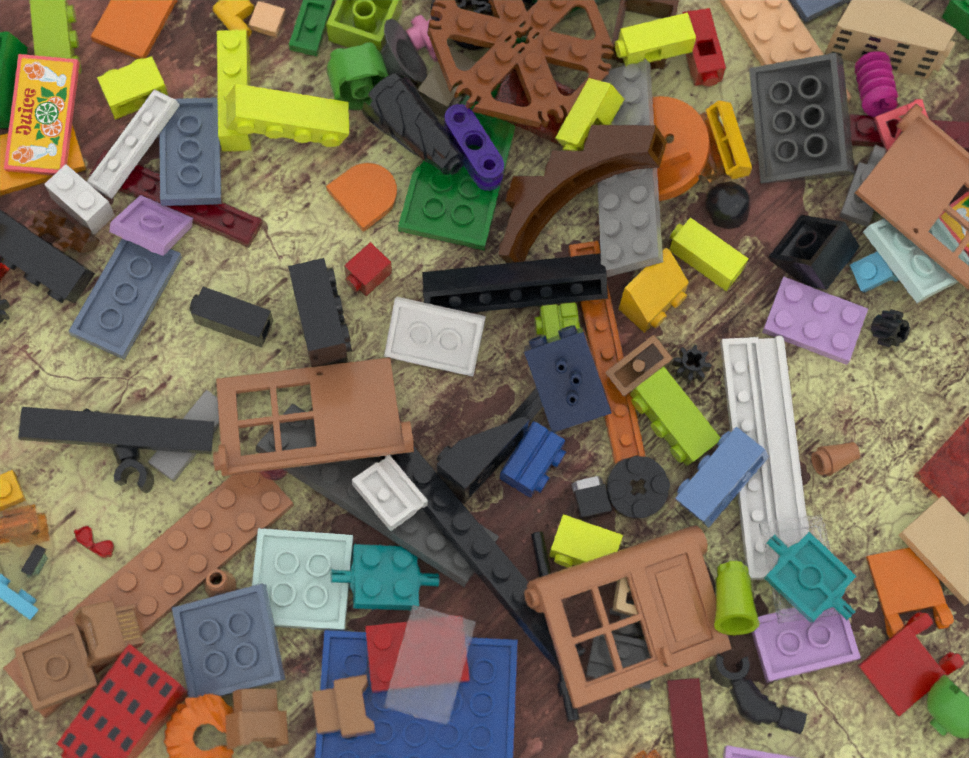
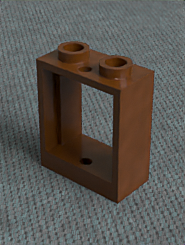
(653, 8)

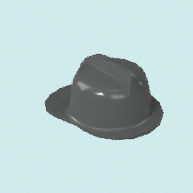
(400, 54)

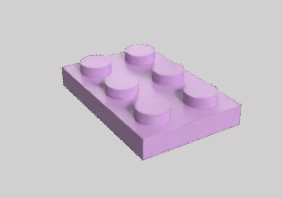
(815, 320)
(803, 646)

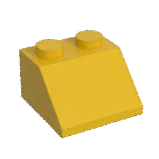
(654, 293)

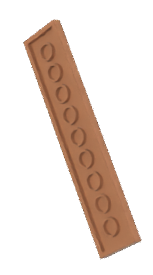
(183, 556)

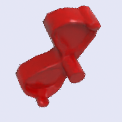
(85, 537)

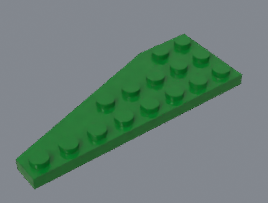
(453, 205)

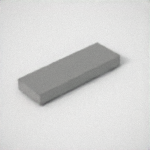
(173, 463)

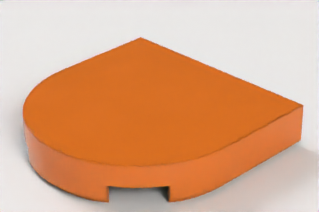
(365, 193)

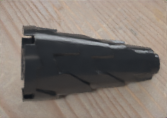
(410, 121)

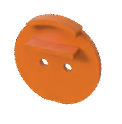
(688, 152)

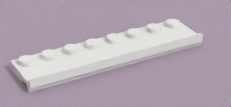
(763, 409)

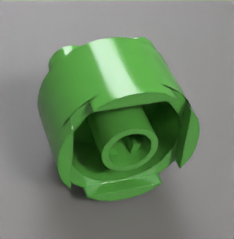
(355, 73)

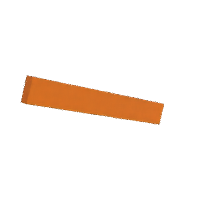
(607, 351)

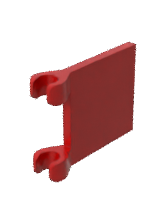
(904, 668)

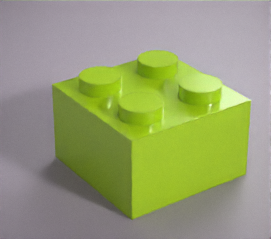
(361, 21)

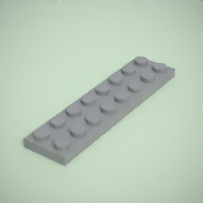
(631, 199)

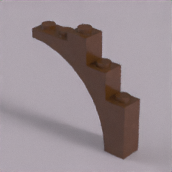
(606, 153)

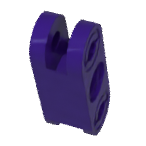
(484, 164)

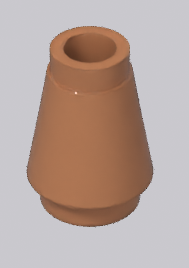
(833, 458)
(227, 584)

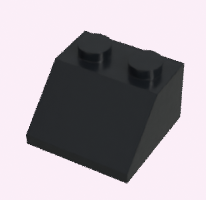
(815, 250)

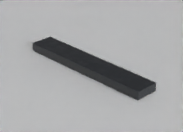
(116, 430)

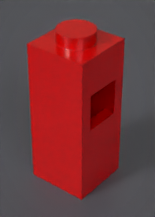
(706, 59)

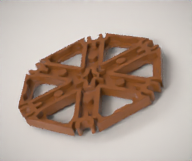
(529, 64)

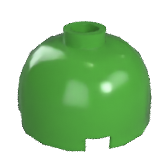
(948, 708)

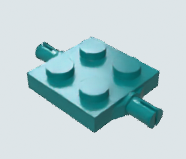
(810, 577)
(384, 578)

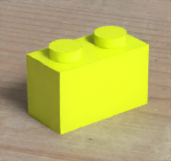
(131, 86)
(582, 542)

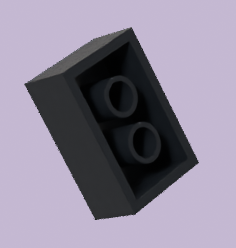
(320, 312)

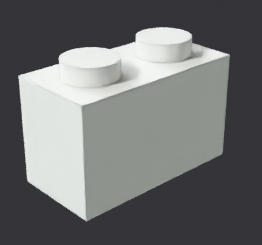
(79, 199)

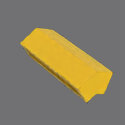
(733, 138)

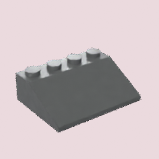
(802, 119)

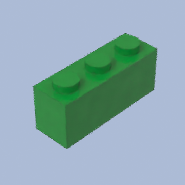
(9, 50)

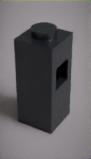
(231, 316)

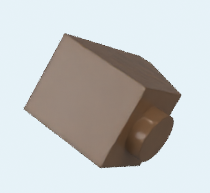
(639, 365)

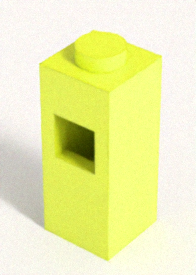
(656, 39)
(594, 106)
(707, 253)

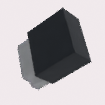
(591, 498)

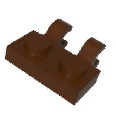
(69, 234)

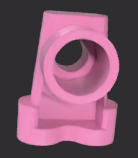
(419, 36)

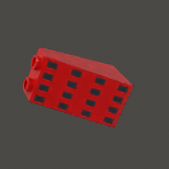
(123, 710)

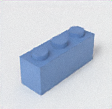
(721, 476)

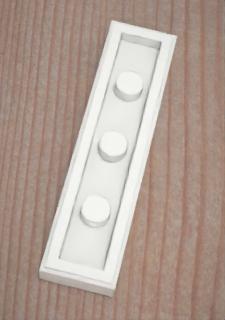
(133, 143)

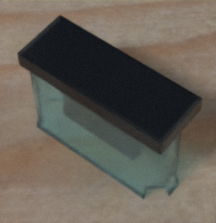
(35, 561)

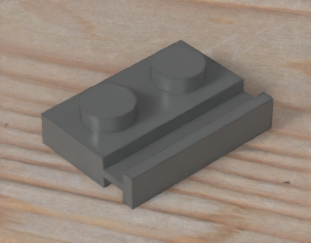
(630, 652)

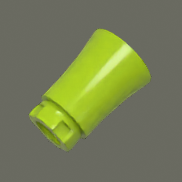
(734, 600)

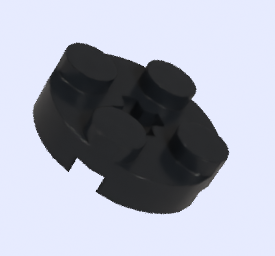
(655, 485)

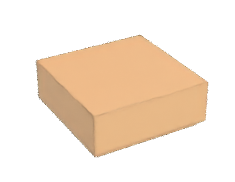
(267, 19)

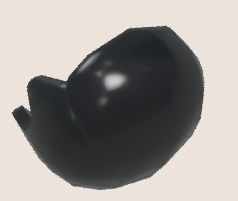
(728, 205)

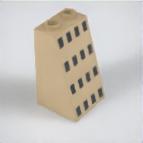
(909, 36)

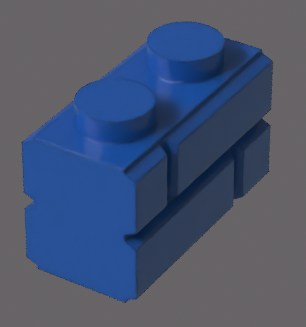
(533, 459)

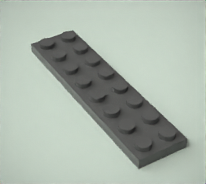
(334, 482)

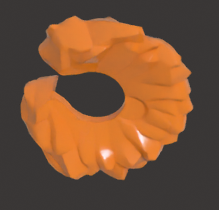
(189, 716)

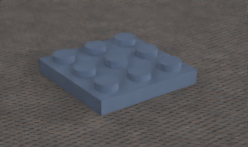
(228, 642)

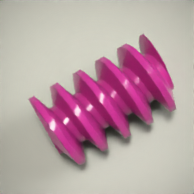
(876, 83)

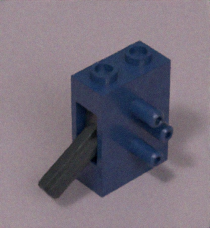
(564, 380)

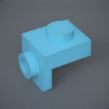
(872, 272)

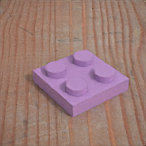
(151, 225)

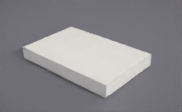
(434, 336)

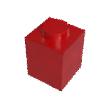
(367, 269)

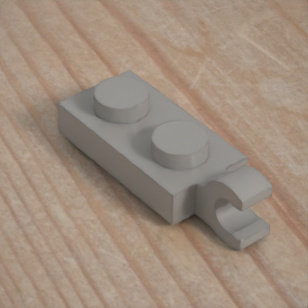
(861, 212)

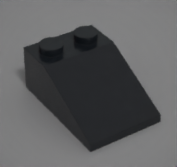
(477, 457)

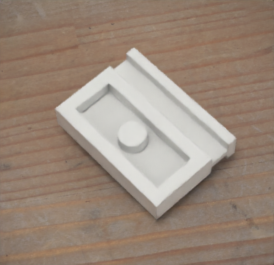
(389, 492)

